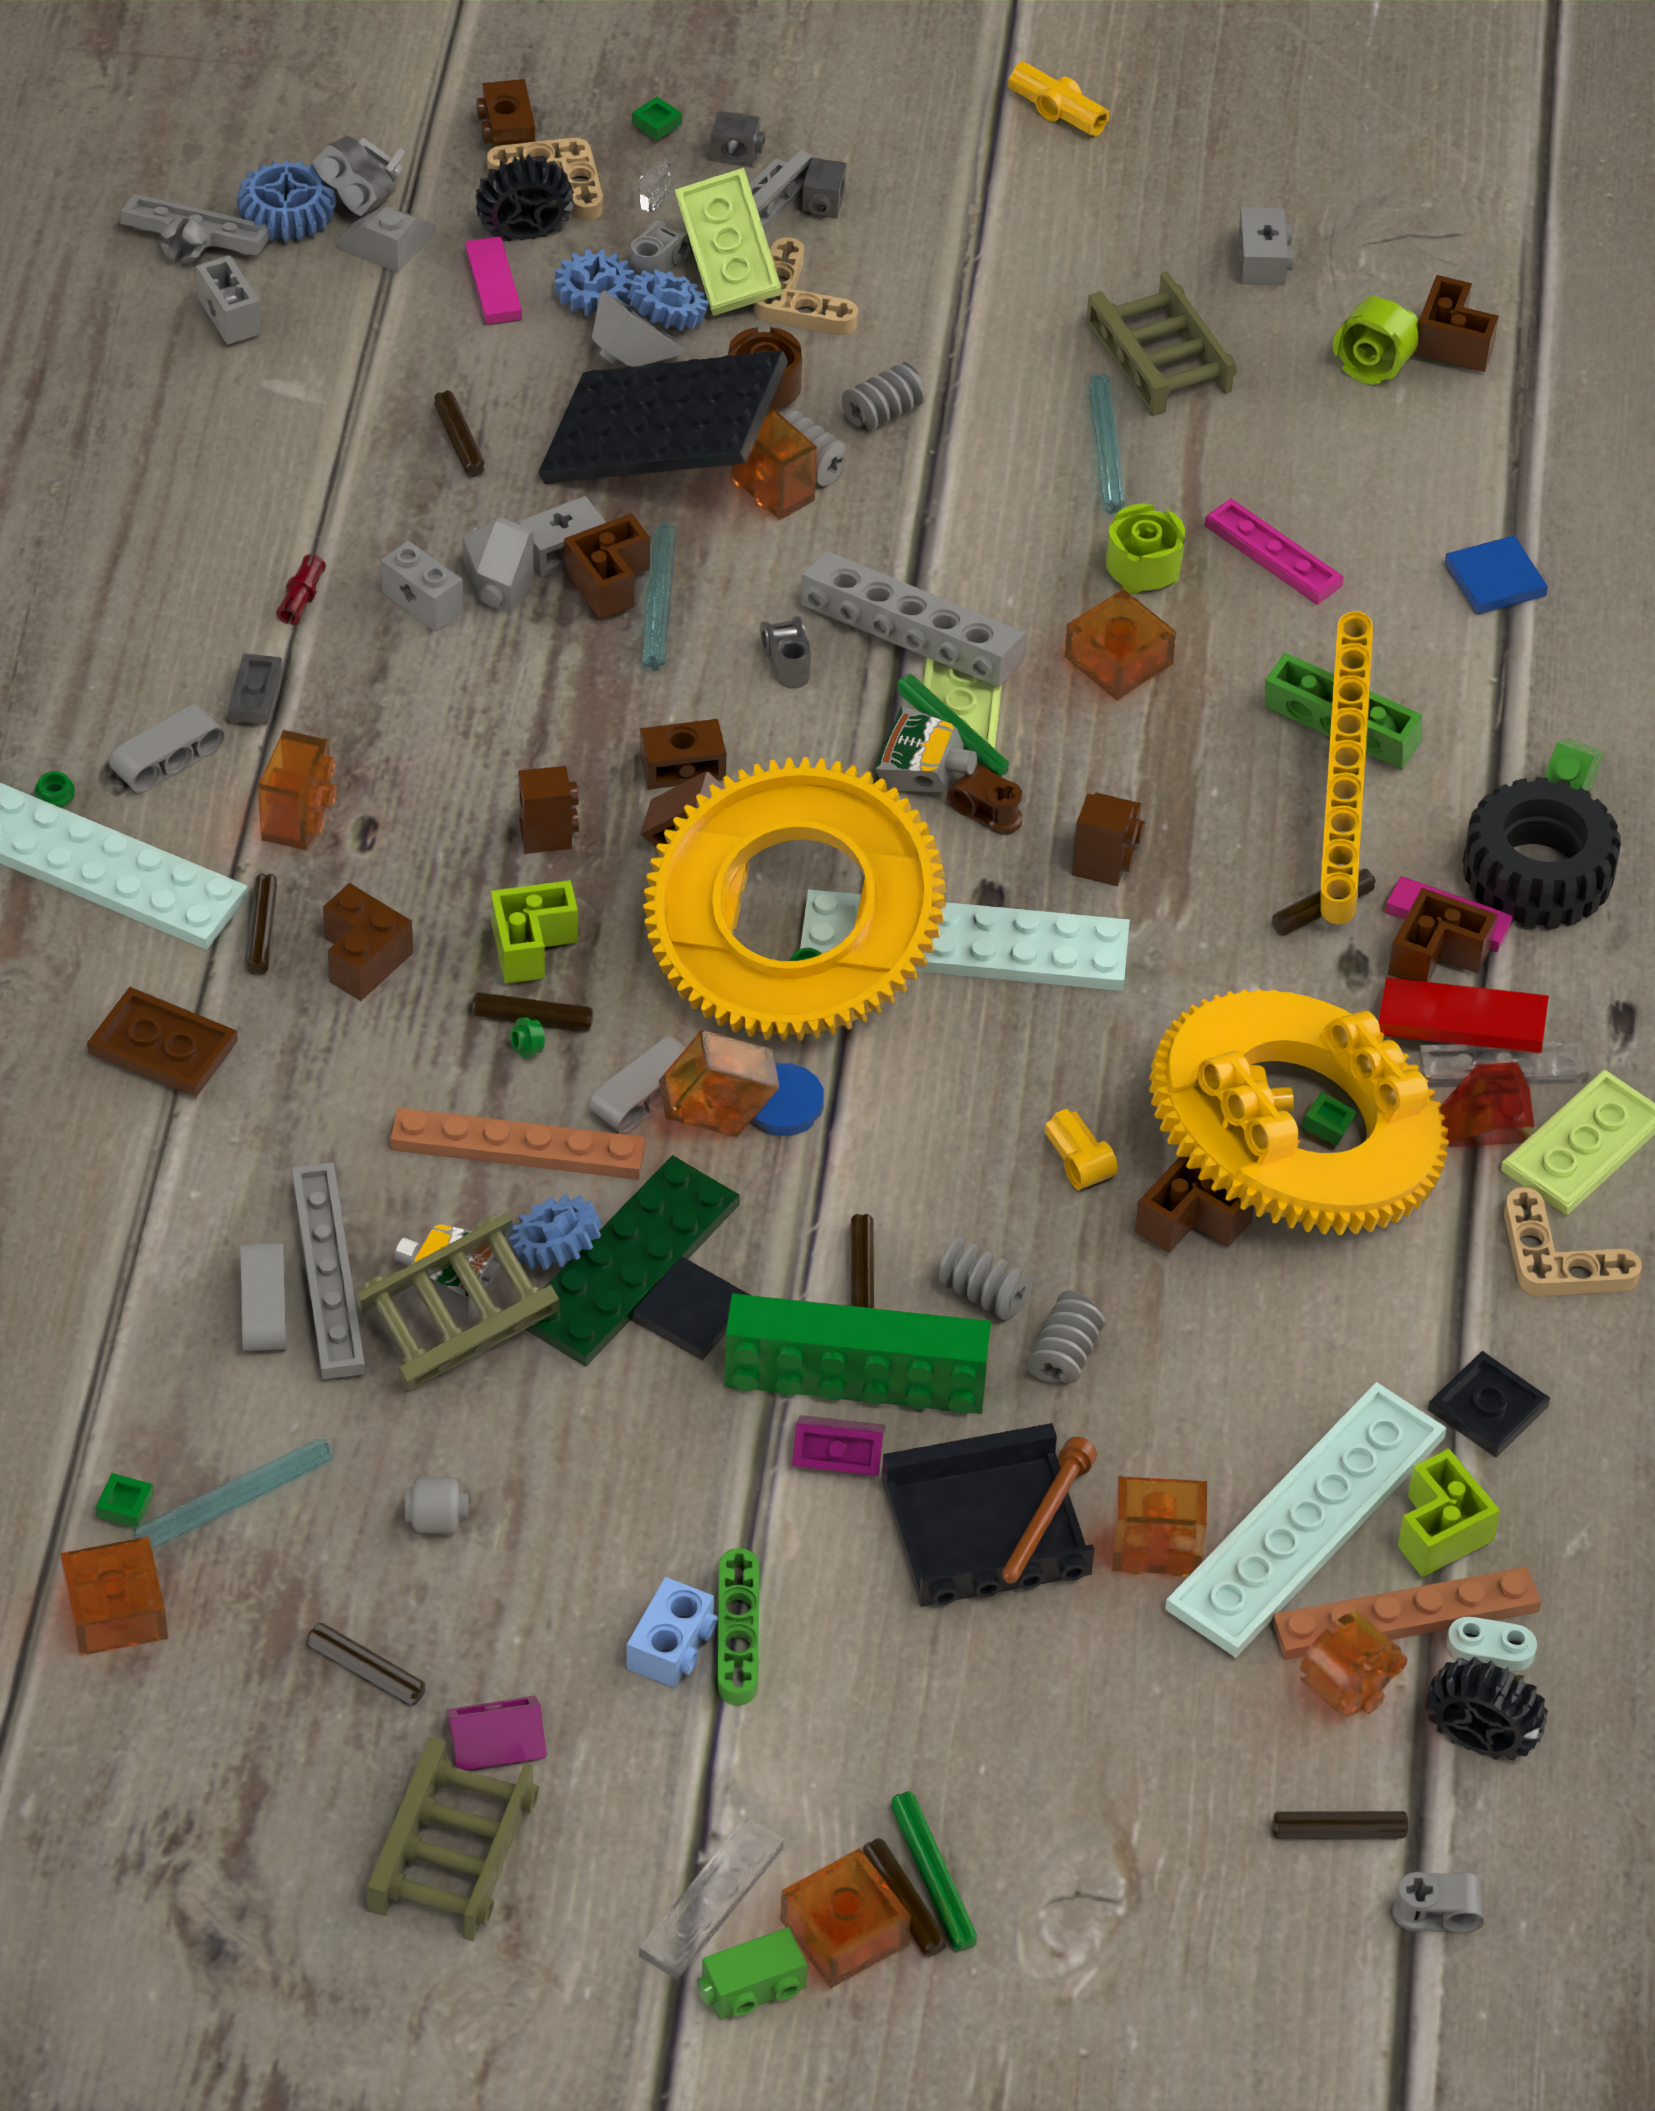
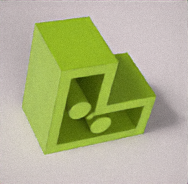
(527, 922)
(1450, 1515)

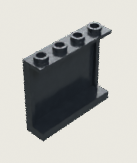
(968, 1507)

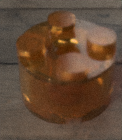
(1352, 1665)

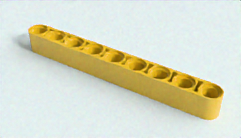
(1352, 683)

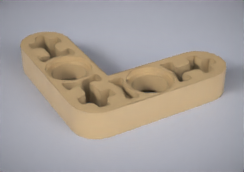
(574, 158)
(785, 306)
(1556, 1265)

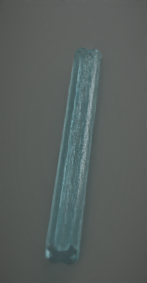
(1107, 443)
(659, 596)
(235, 1492)

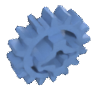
(587, 276)
(668, 299)
(555, 1232)

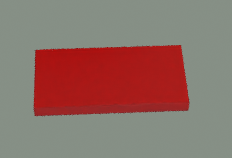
(1463, 1015)

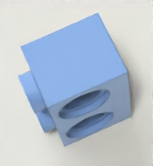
(664, 1630)

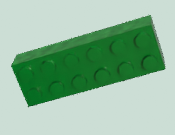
(856, 1353)

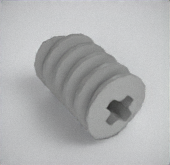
(884, 396)
(829, 452)
(982, 1281)
(1066, 1339)

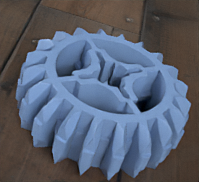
(287, 199)

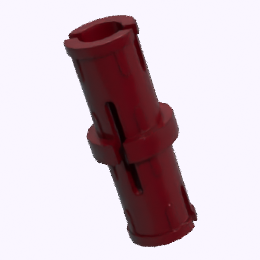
(301, 589)

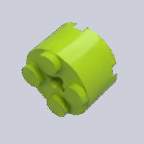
(1376, 340)
(1145, 548)

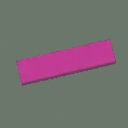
(1274, 551)

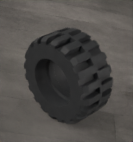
(1546, 816)

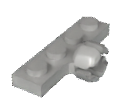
(192, 229)

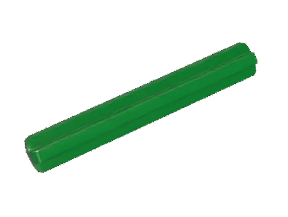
(928, 703)
(934, 1871)

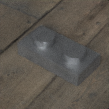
(255, 689)

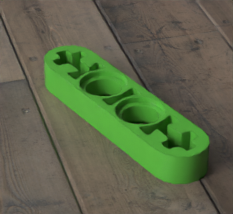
(740, 1626)

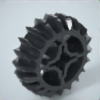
(524, 198)
(1486, 1708)

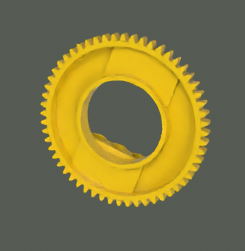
(706, 867)
(1251, 1147)

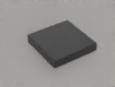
(688, 1308)
(1489, 1404)

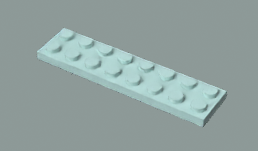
(115, 869)
(996, 942)
(1305, 1519)

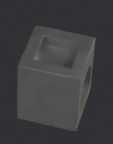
(736, 139)
(824, 187)

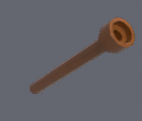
(1075, 1460)

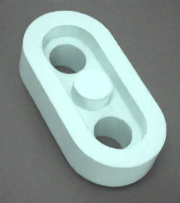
(1492, 1642)

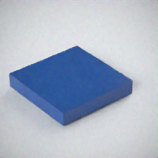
(1496, 574)

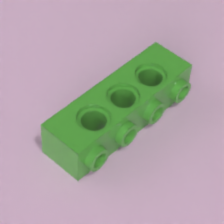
(1306, 696)

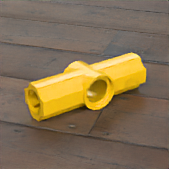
(1058, 99)

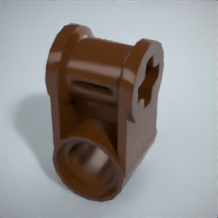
(987, 800)

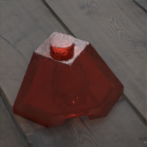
(1489, 1107)

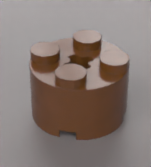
(752, 341)

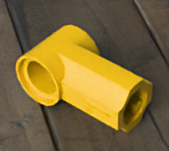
(1083, 1157)

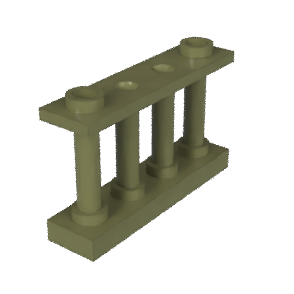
(1140, 365)
(457, 1343)
(421, 1808)

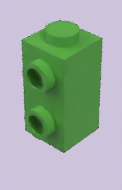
(1574, 764)
(753, 1974)

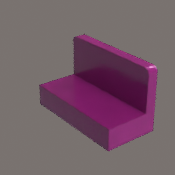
(838, 1445)
(497, 1733)

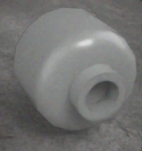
(435, 1505)

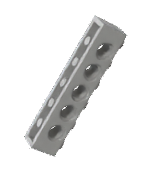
(913, 618)

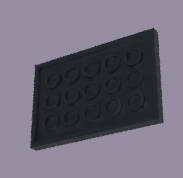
(663, 417)

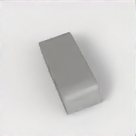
(167, 748)
(635, 1090)
(263, 1296)

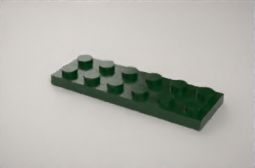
(635, 1251)

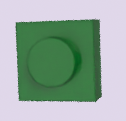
(657, 118)
(1329, 1119)
(124, 1500)

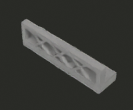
(779, 186)

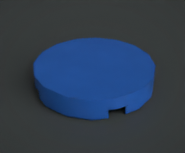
(794, 1103)

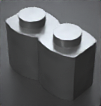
(358, 180)

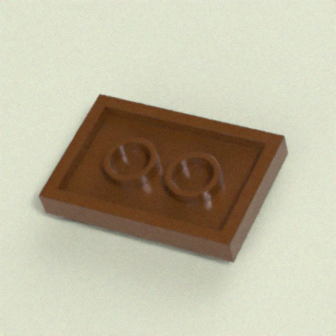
(162, 1042)

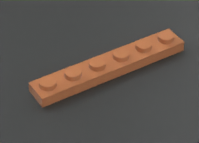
(518, 1143)
(1414, 1609)

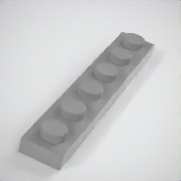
(328, 1271)

